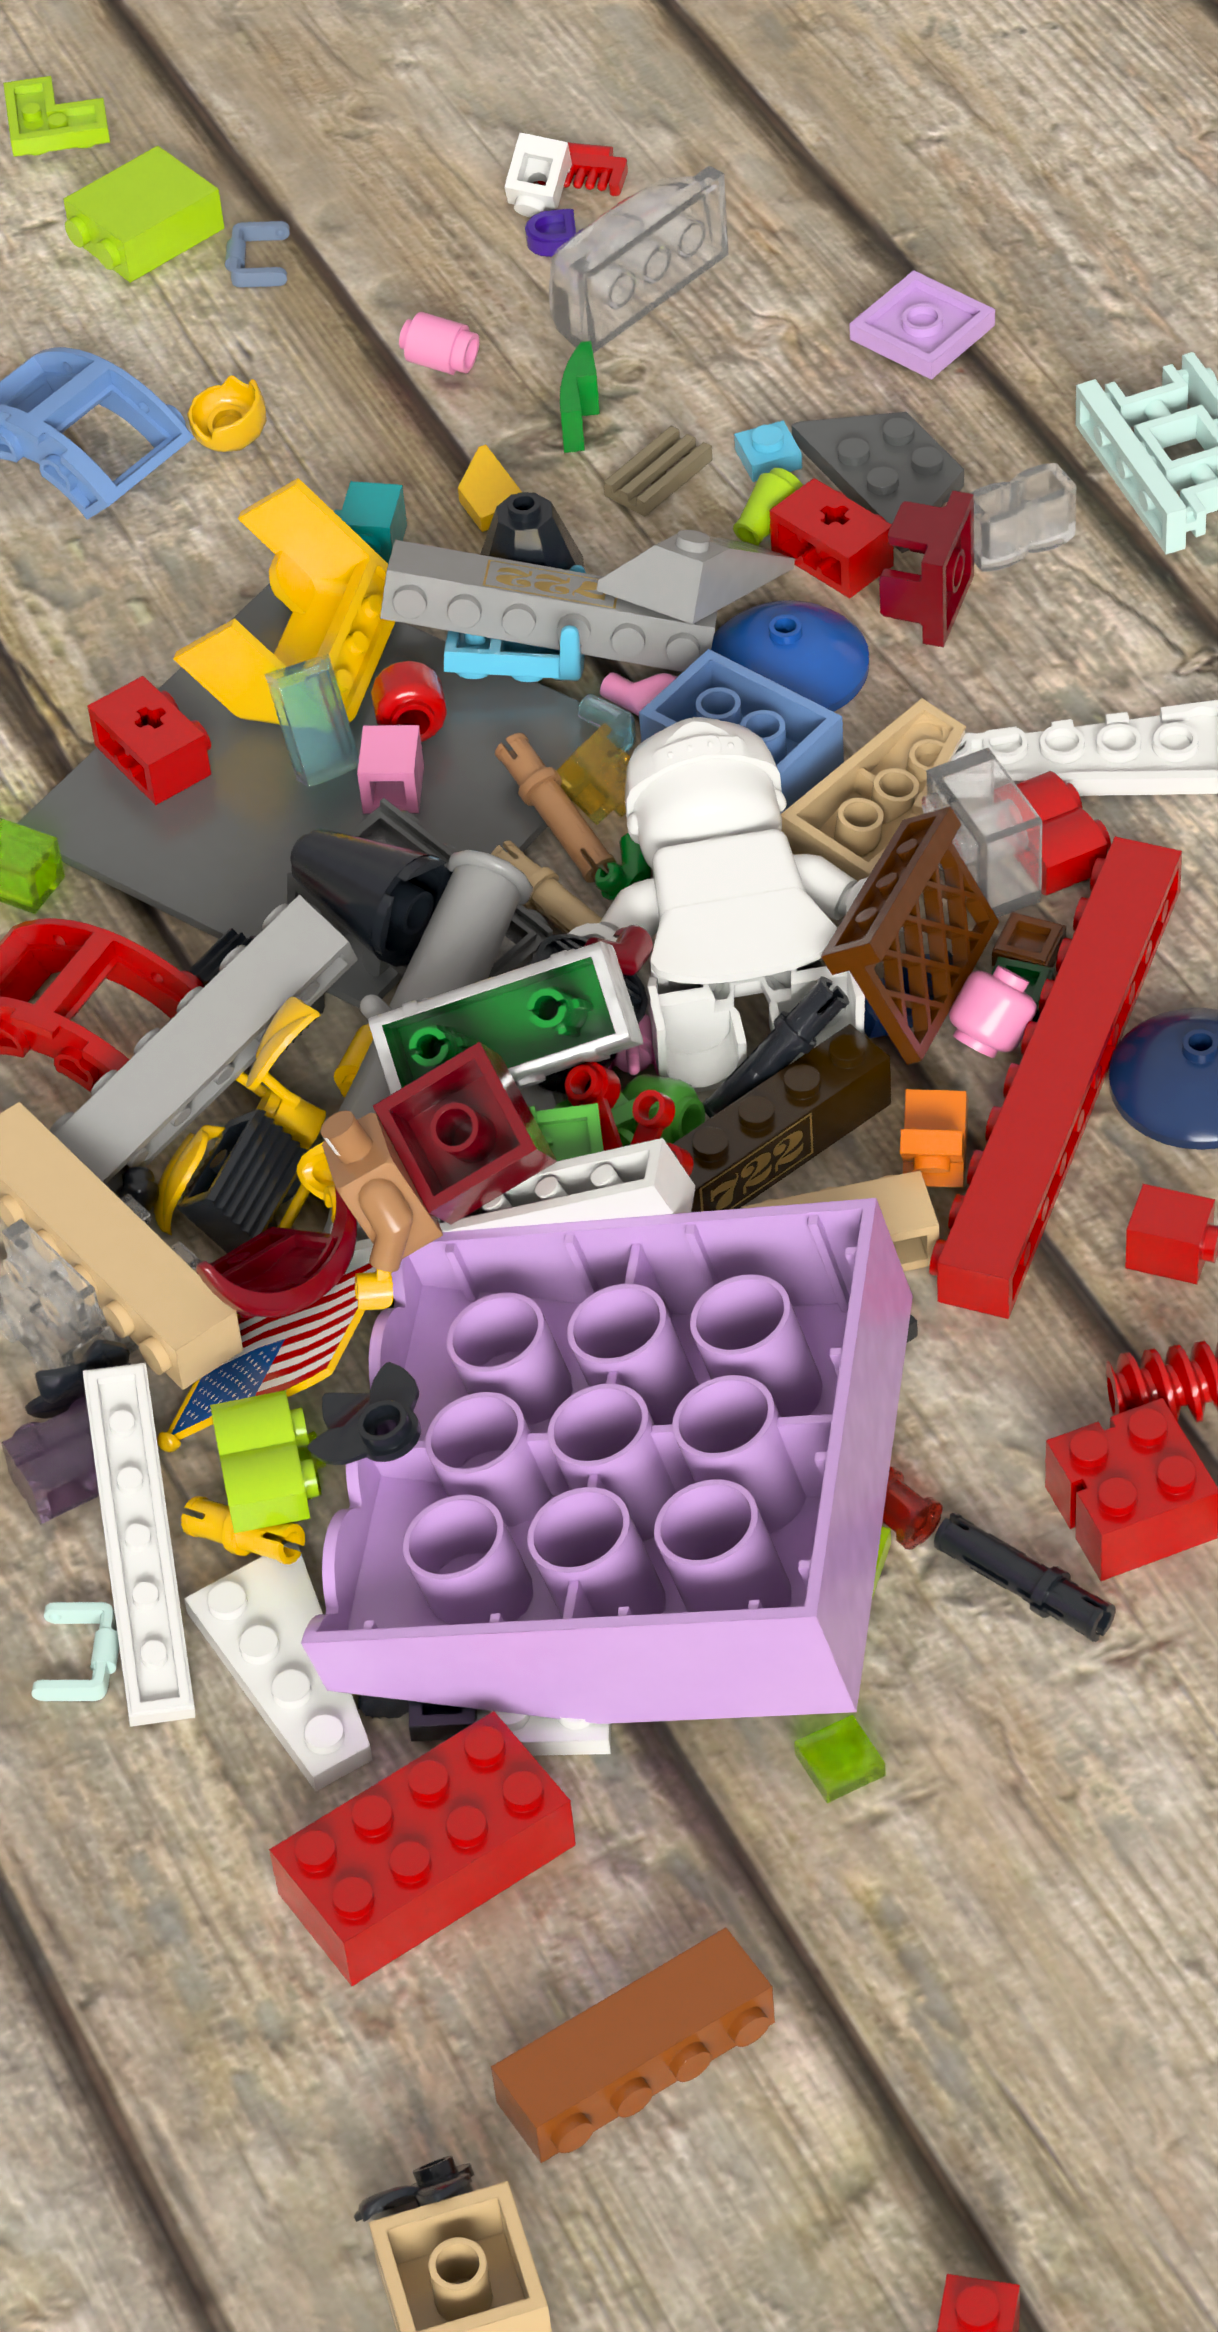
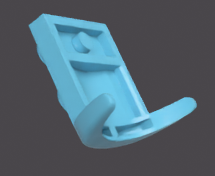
(479, 656)

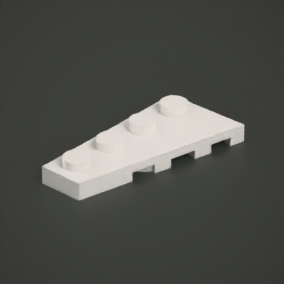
(257, 1631)

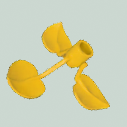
(288, 1109)

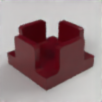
(946, 568)

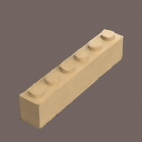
(135, 1274)

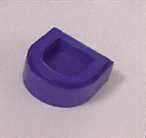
(549, 231)

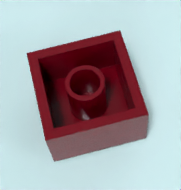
(464, 1133)

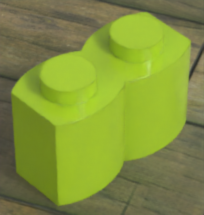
(261, 1461)

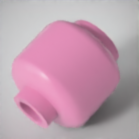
(992, 1011)

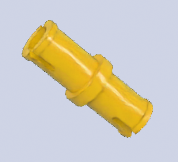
(263, 1541)

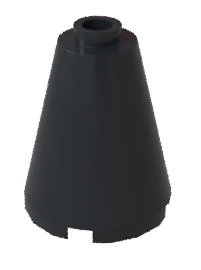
(372, 889)

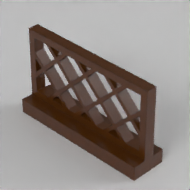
(892, 901)

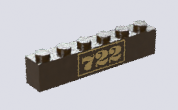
(787, 1120)

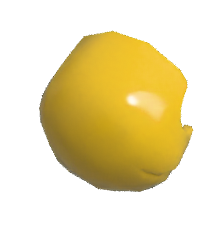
(228, 415)

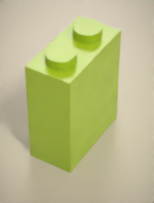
(143, 214)

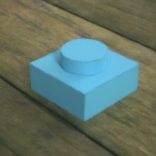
(767, 448)

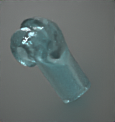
(597, 711)

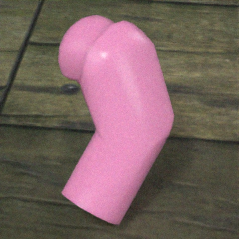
(633, 695)

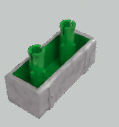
(533, 1016)

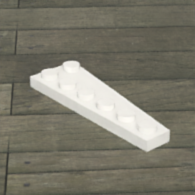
(1115, 757)

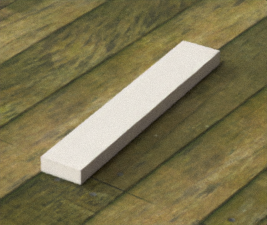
(138, 1545)

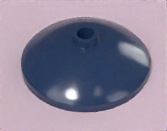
(1168, 1078)

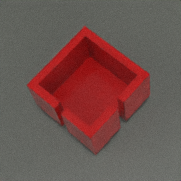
(1140, 1493)

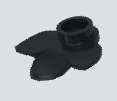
(65, 1385)
(370, 1424)
(434, 2183)

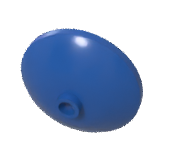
(799, 648)

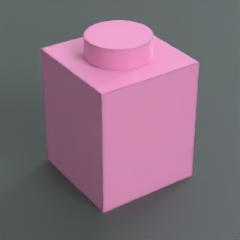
(390, 767)

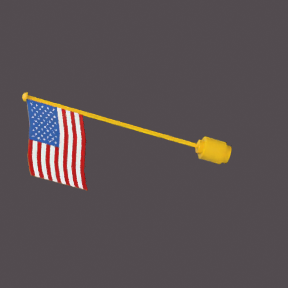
(287, 1349)

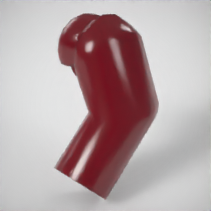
(631, 947)

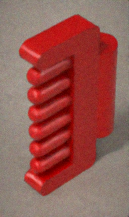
(595, 163)

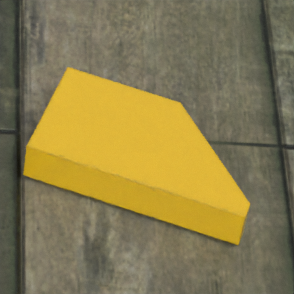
(485, 487)

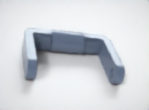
(236, 254)

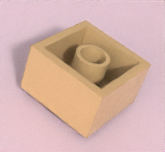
(460, 2266)

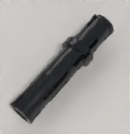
(792, 1035)
(1044, 1588)

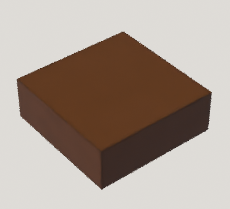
(1029, 940)

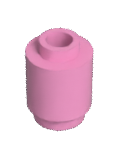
(439, 343)

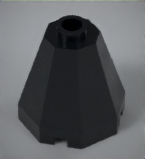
(531, 532)

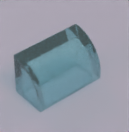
(313, 720)

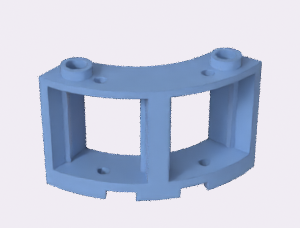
(58, 390)

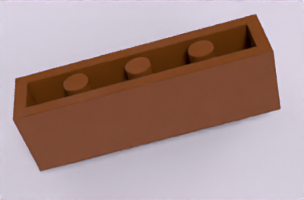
(634, 2045)

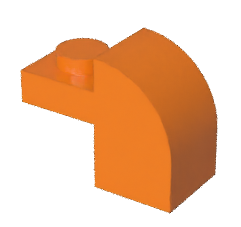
(935, 1136)

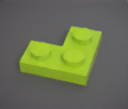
(43, 126)

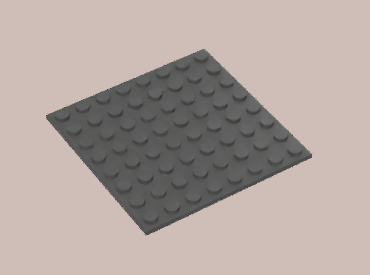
(227, 842)

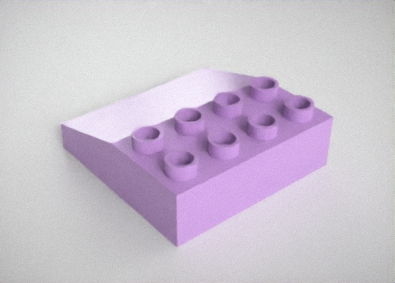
(628, 1469)

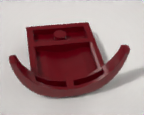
(283, 1267)

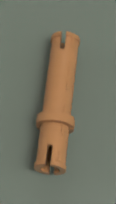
(542, 789)

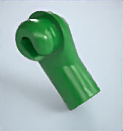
(632, 870)

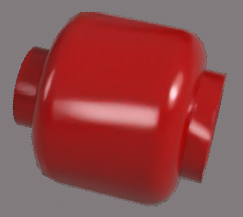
(410, 696)

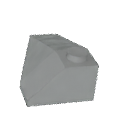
(694, 574)

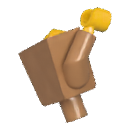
(380, 1198)

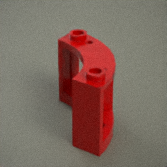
(85, 959)

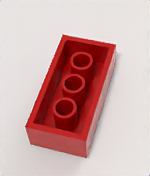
(423, 1847)

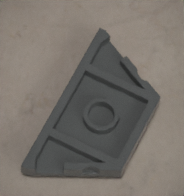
(881, 461)

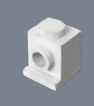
(534, 161)

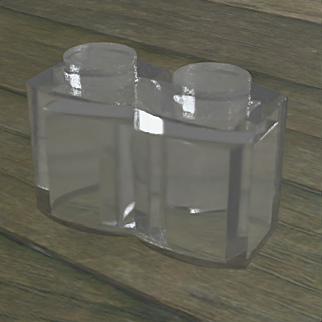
(1023, 516)

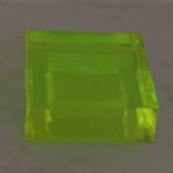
(839, 1758)

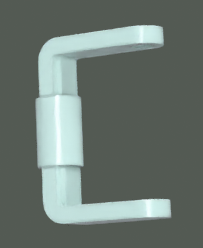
(103, 1658)

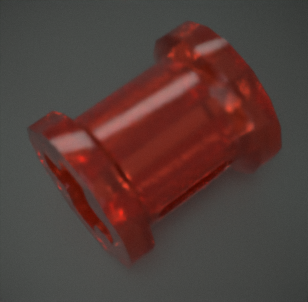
(909, 1513)

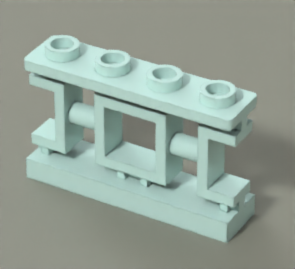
(1138, 457)

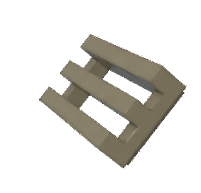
(650, 467)

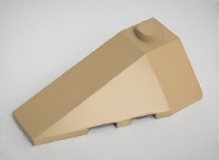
(868, 796)

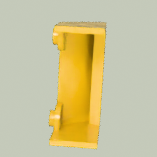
(335, 601)

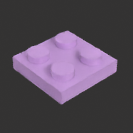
(922, 324)

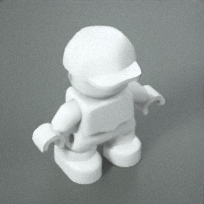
(723, 897)

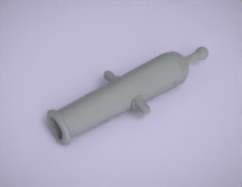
(451, 954)

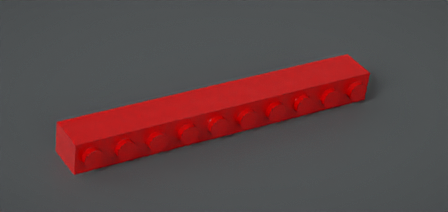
(1058, 1079)

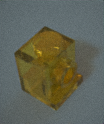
(596, 776)

